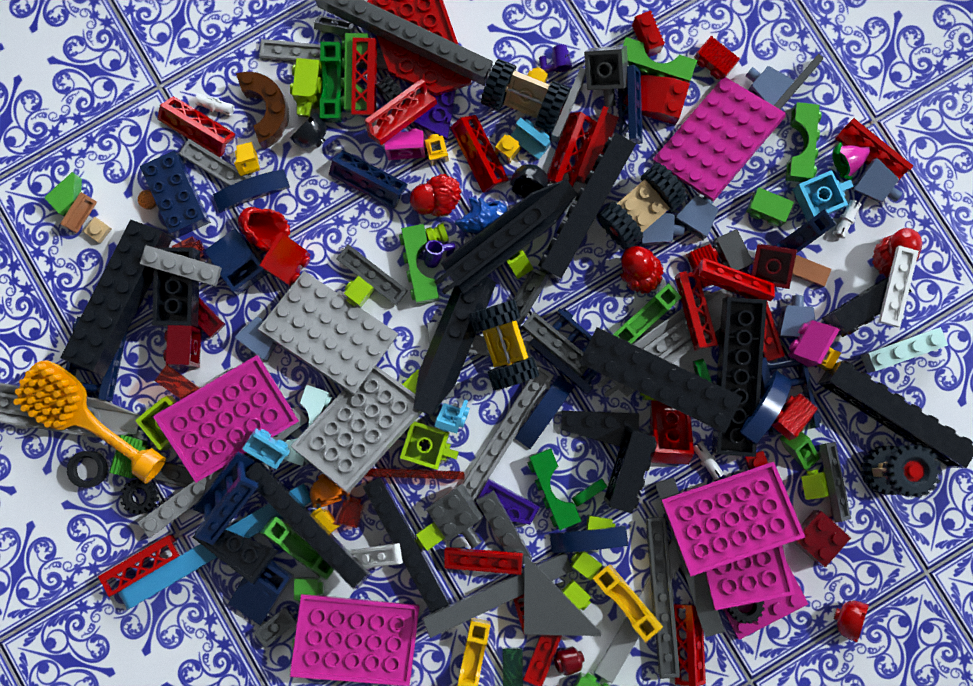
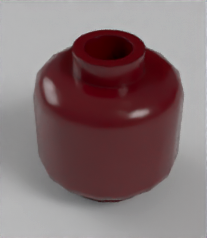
(569, 661)

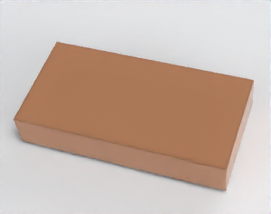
(78, 212)
(811, 271)

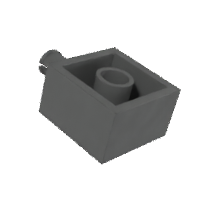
(606, 71)
(456, 515)

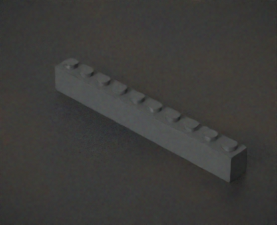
(411, 37)

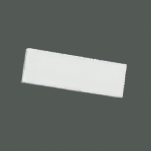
(378, 555)

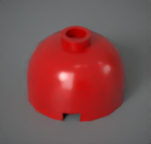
(851, 619)

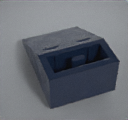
(238, 262)
(259, 598)

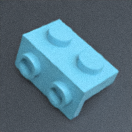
(530, 139)
(452, 417)
(266, 448)

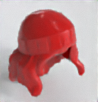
(436, 196)
(262, 226)
(885, 250)
(641, 269)

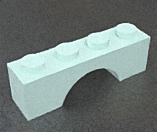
(904, 350)
(315, 403)

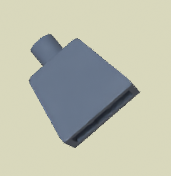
(769, 84)
(877, 183)
(698, 216)
(662, 231)
(793, 317)
(255, 340)

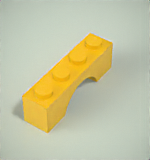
(639, 615)
(474, 652)

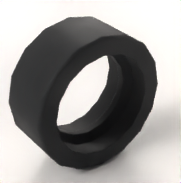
(72, 469)

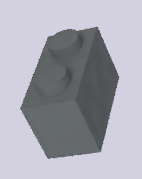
(733, 251)

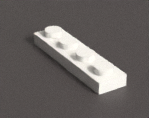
(898, 286)

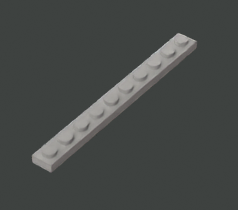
(194, 491)

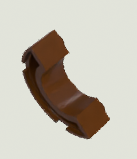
(276, 117)

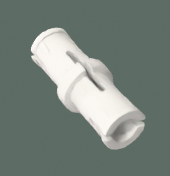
(214, 104)
(847, 219)
(708, 460)

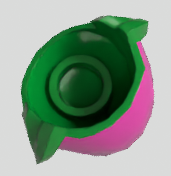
(849, 159)

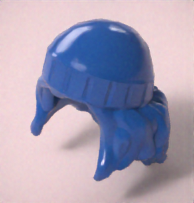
(480, 215)

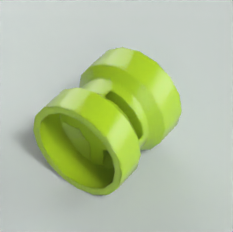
(438, 233)

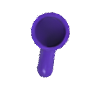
(560, 58)
(434, 251)

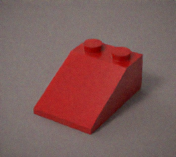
(662, 97)
(285, 259)
(672, 435)

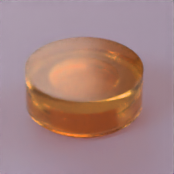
(146, 200)

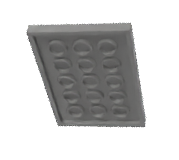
(328, 332)
(358, 429)

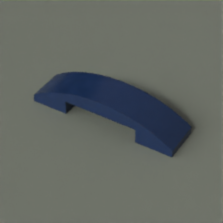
(250, 188)
(808, 232)
(768, 408)
(544, 412)
(589, 539)

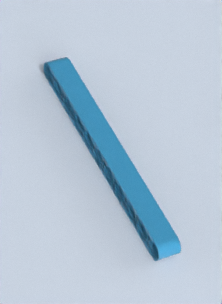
(200, 555)

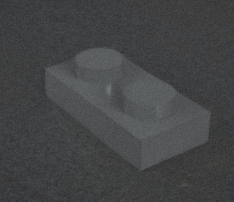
(333, 25)
(275, 627)

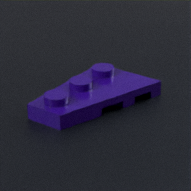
(439, 117)
(516, 506)

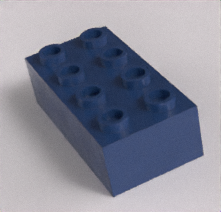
(175, 194)

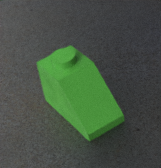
(65, 193)
(801, 450)

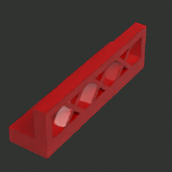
(371, 73)
(401, 115)
(193, 128)
(603, 129)
(858, 135)
(567, 147)
(476, 153)
(734, 280)
(691, 311)
(134, 560)
(694, 646)

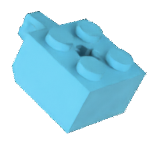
(824, 185)

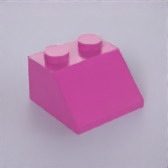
(406, 145)
(812, 343)

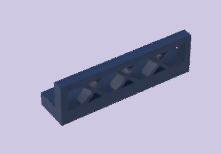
(634, 106)
(365, 180)

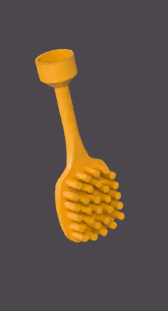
(60, 402)

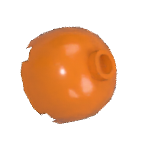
(325, 492)

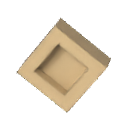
(97, 230)

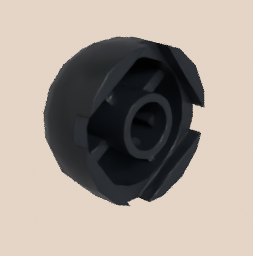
(310, 132)
(528, 179)

